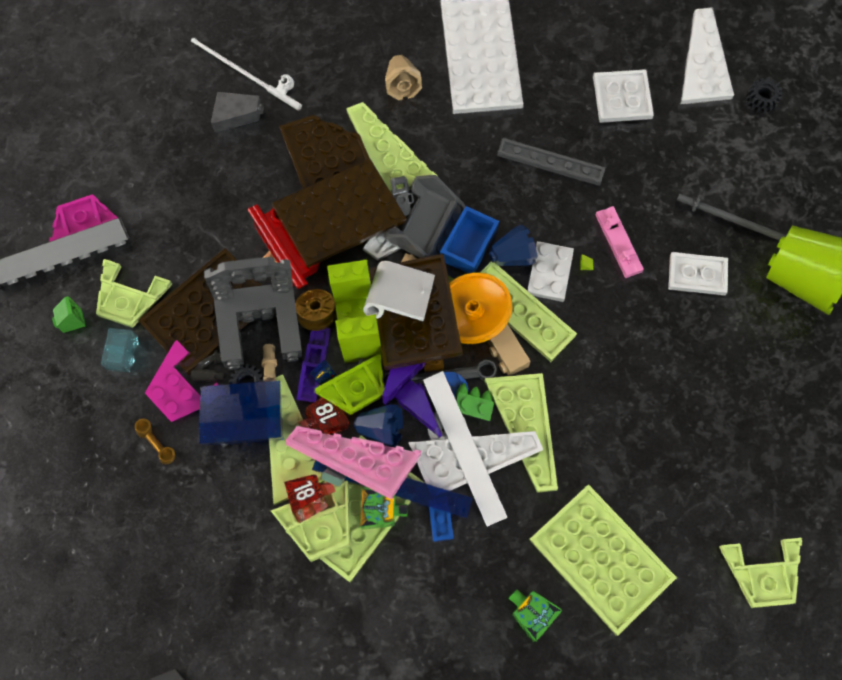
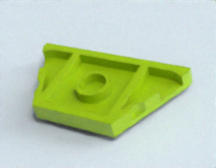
(355, 387)

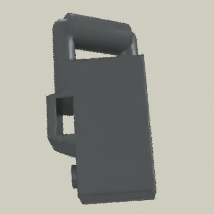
(401, 194)

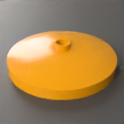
(480, 306)

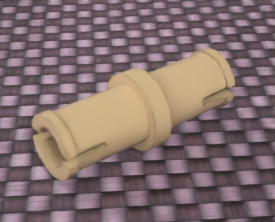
(269, 362)

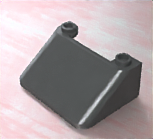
(430, 218)

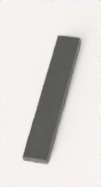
(551, 161)

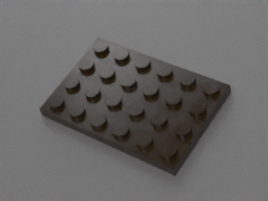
(338, 213)
(191, 316)
(414, 341)

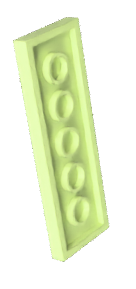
(533, 319)

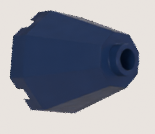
(514, 249)
(381, 425)

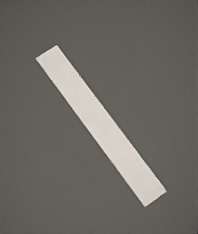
(465, 449)

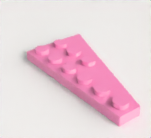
(360, 459)

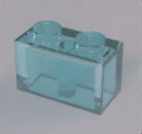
(119, 350)

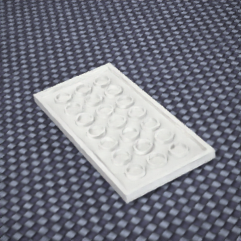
(481, 55)

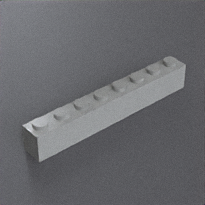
(62, 251)

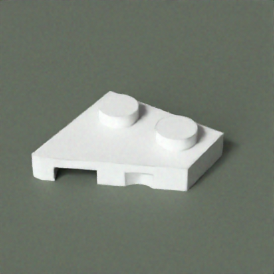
(380, 247)

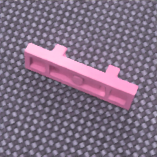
(619, 242)

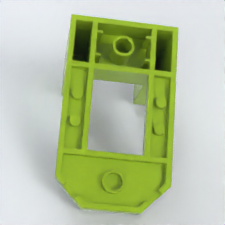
(355, 331)

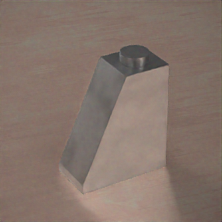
(235, 110)

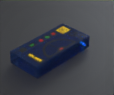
(323, 373)

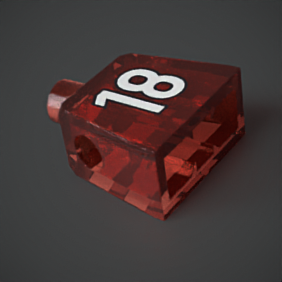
(325, 417)
(307, 496)

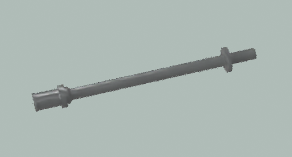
(728, 216)

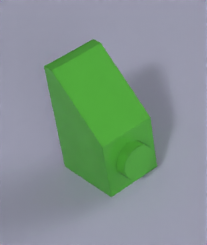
(68, 315)

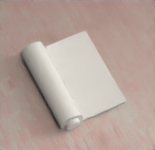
(399, 291)

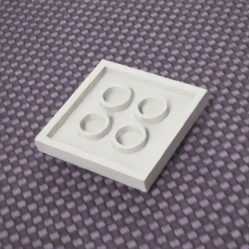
(623, 96)

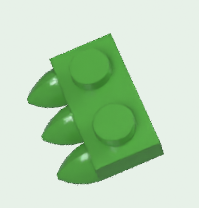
(472, 404)

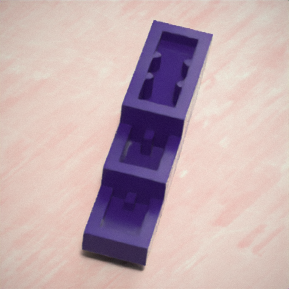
(315, 354)

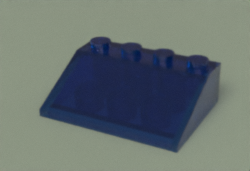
(240, 413)

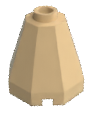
(402, 78)

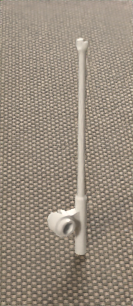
(279, 92)

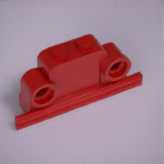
(280, 244)

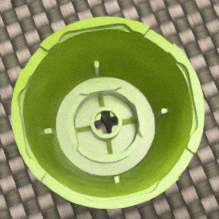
(809, 267)

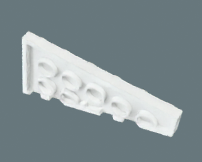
(706, 66)

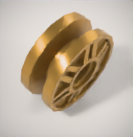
(315, 309)

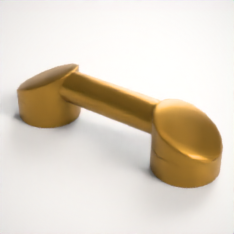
(144, 430)

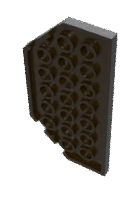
(321, 149)

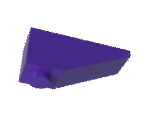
(398, 379)
(415, 401)

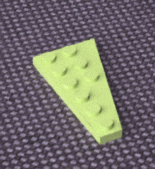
(385, 149)
(524, 409)
(286, 461)

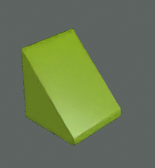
(586, 263)

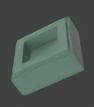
(333, 477)

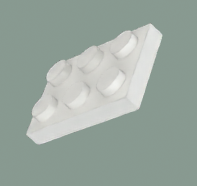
(551, 271)
(698, 273)

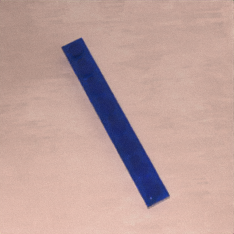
(423, 494)

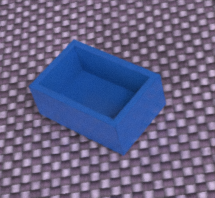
(469, 240)

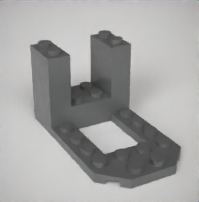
(253, 303)

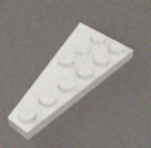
(442, 468)

